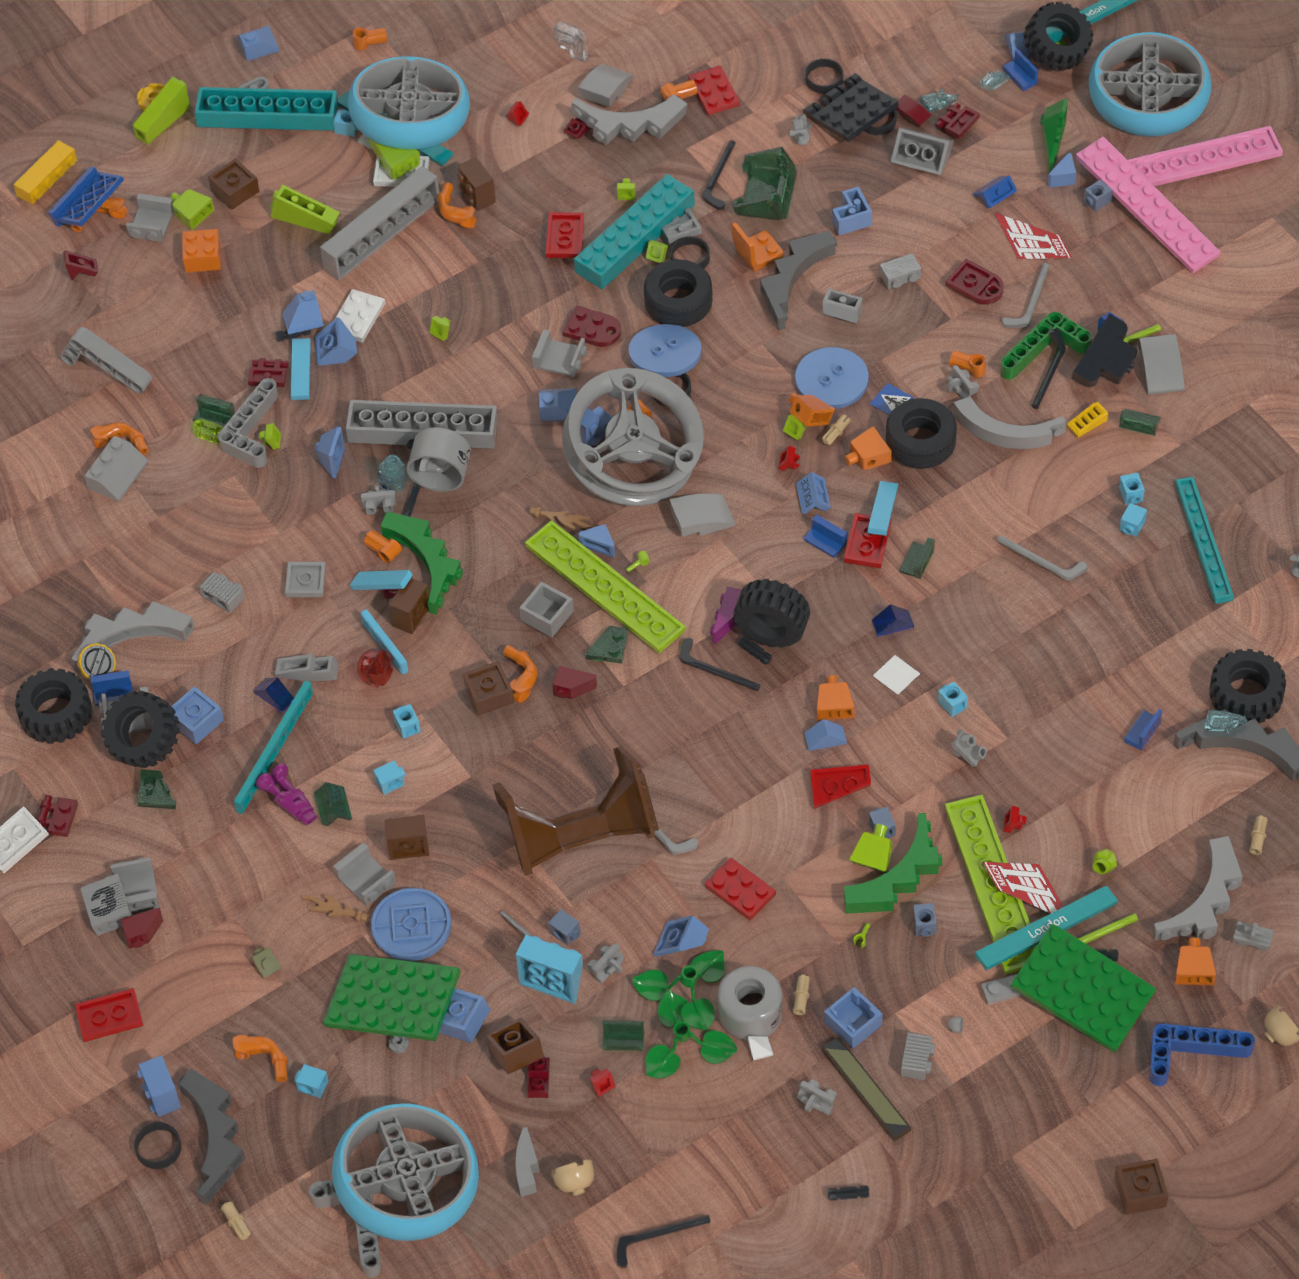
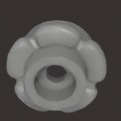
(398, 1048)

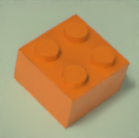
(201, 250)

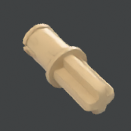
(836, 430)
(1258, 835)
(801, 995)
(235, 1220)

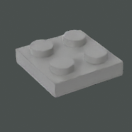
(305, 579)

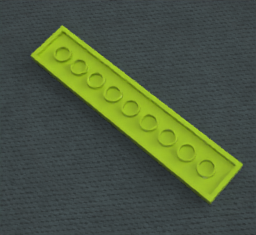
(605, 586)
(981, 844)

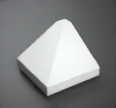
(759, 1047)

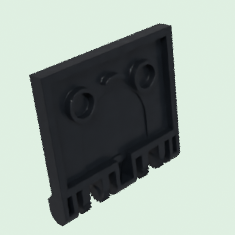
(851, 110)

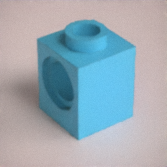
(344, 124)
(1131, 488)
(1133, 520)
(954, 705)
(408, 727)
(389, 777)
(311, 1081)

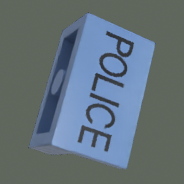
(813, 493)

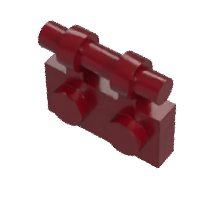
(961, 122)
(259, 371)
(62, 816)

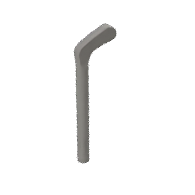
(1025, 320)
(1067, 575)
(673, 848)

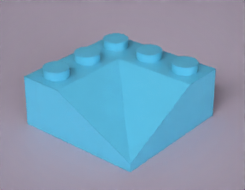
(549, 968)

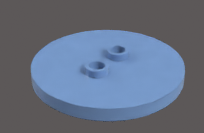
(665, 350)
(832, 376)
(411, 924)

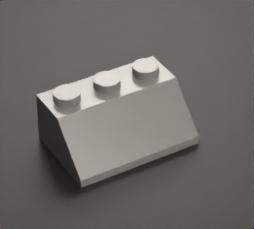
(921, 150)
(115, 469)

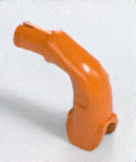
(111, 206)
(457, 215)
(103, 435)
(523, 685)
(246, 1046)

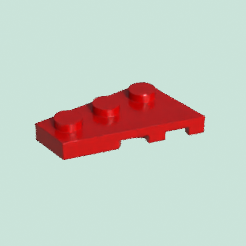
(837, 782)

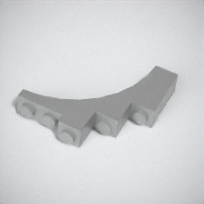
(631, 125)
(155, 621)
(1214, 900)

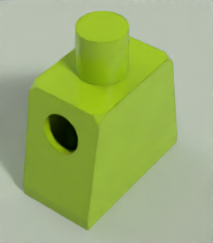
(191, 208)
(873, 850)

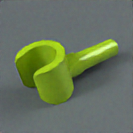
(642, 560)
(862, 935)

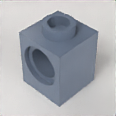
(1098, 195)
(883, 817)
(924, 912)
(564, 927)

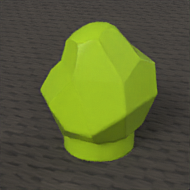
(1104, 861)

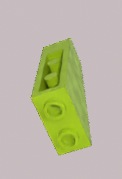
(162, 111)
(396, 160)
(302, 210)

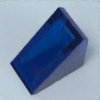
(892, 620)
(274, 693)

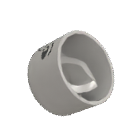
(439, 459)
(749, 1020)

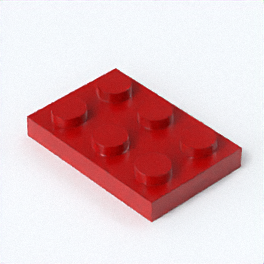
(714, 90)
(564, 234)
(864, 547)
(740, 888)
(109, 1015)

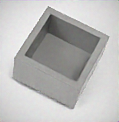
(546, 609)

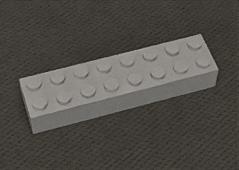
(380, 223)
(401, 421)

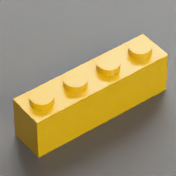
(45, 172)

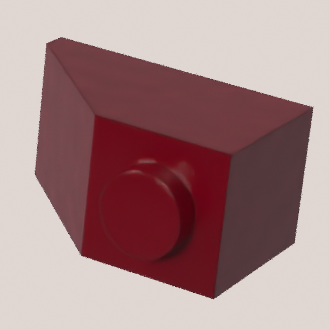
(573, 683)
(141, 927)

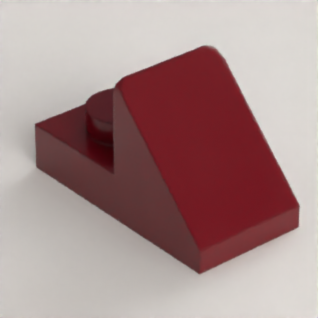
(79, 263)

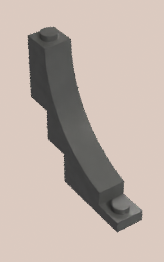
(803, 254)
(1276, 747)
(222, 1154)

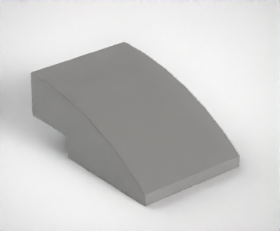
(604, 84)
(1161, 364)
(701, 513)

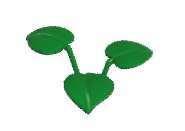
(699, 1013)
(663, 1062)

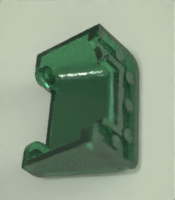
(768, 185)

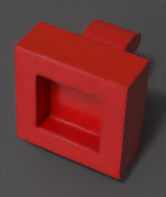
(517, 113)
(787, 459)
(1013, 819)
(601, 1081)

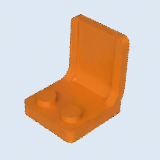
(756, 250)

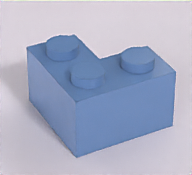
(853, 213)
(594, 426)

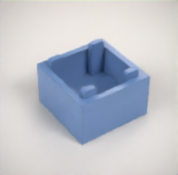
(197, 715)
(464, 1015)
(853, 1018)
(158, 1086)

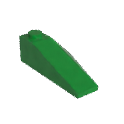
(1053, 129)

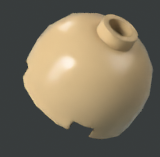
(1280, 1027)
(574, 1177)

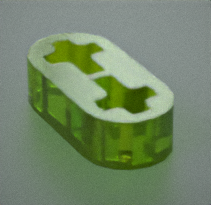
(206, 433)

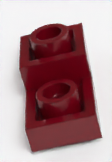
(913, 110)
(576, 128)
(539, 1078)

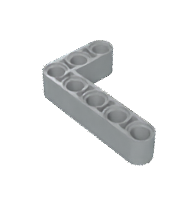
(106, 357)
(233, 435)
(367, 1254)

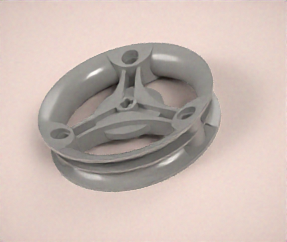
(633, 437)

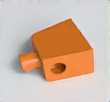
(810, 410)
(868, 450)
(834, 700)
(1195, 965)

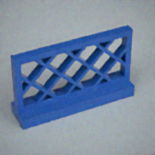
(77, 195)

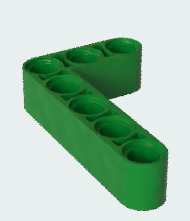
(1039, 338)

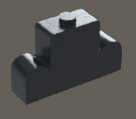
(1106, 355)

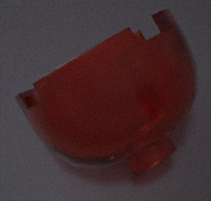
(375, 667)

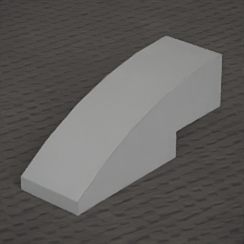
(307, 668)
(526, 1164)

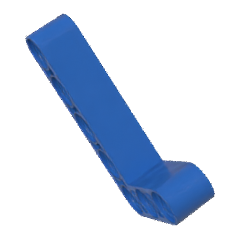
(1194, 1045)

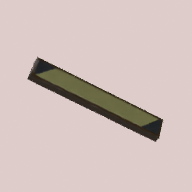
(866, 1088)

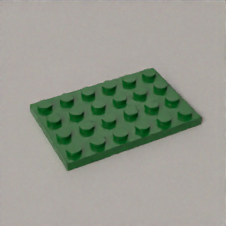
(1083, 987)
(392, 997)

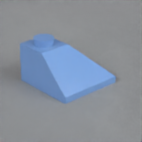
(257, 43)
(303, 313)
(335, 344)
(555, 403)
(331, 450)
(681, 935)

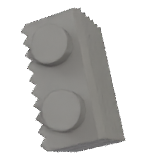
(900, 271)
(842, 305)
(222, 591)
(916, 1056)

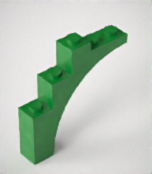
(416, 536)
(882, 892)

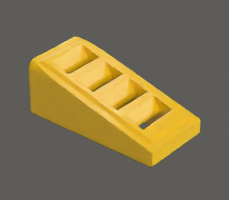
(1099, 417)

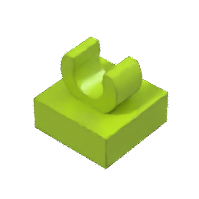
(626, 190)
(656, 251)
(440, 327)
(794, 427)
(271, 436)

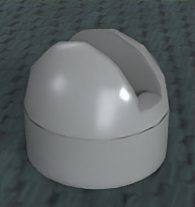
(955, 1024)

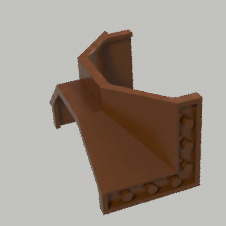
(622, 811)

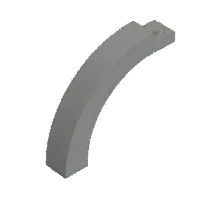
(1006, 434)

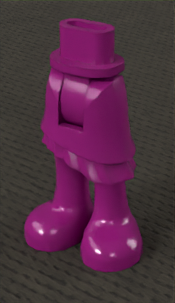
(292, 800)

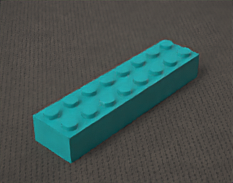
(266, 108)
(632, 231)

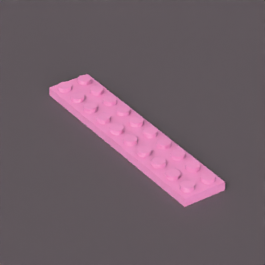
(1208, 156)
(1148, 205)

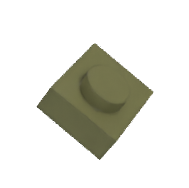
(265, 961)

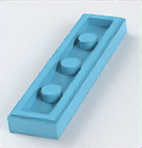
(300, 369)
(883, 508)
(381, 580)
(384, 641)

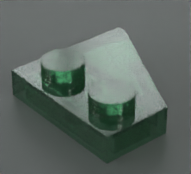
(609, 646)
(154, 791)

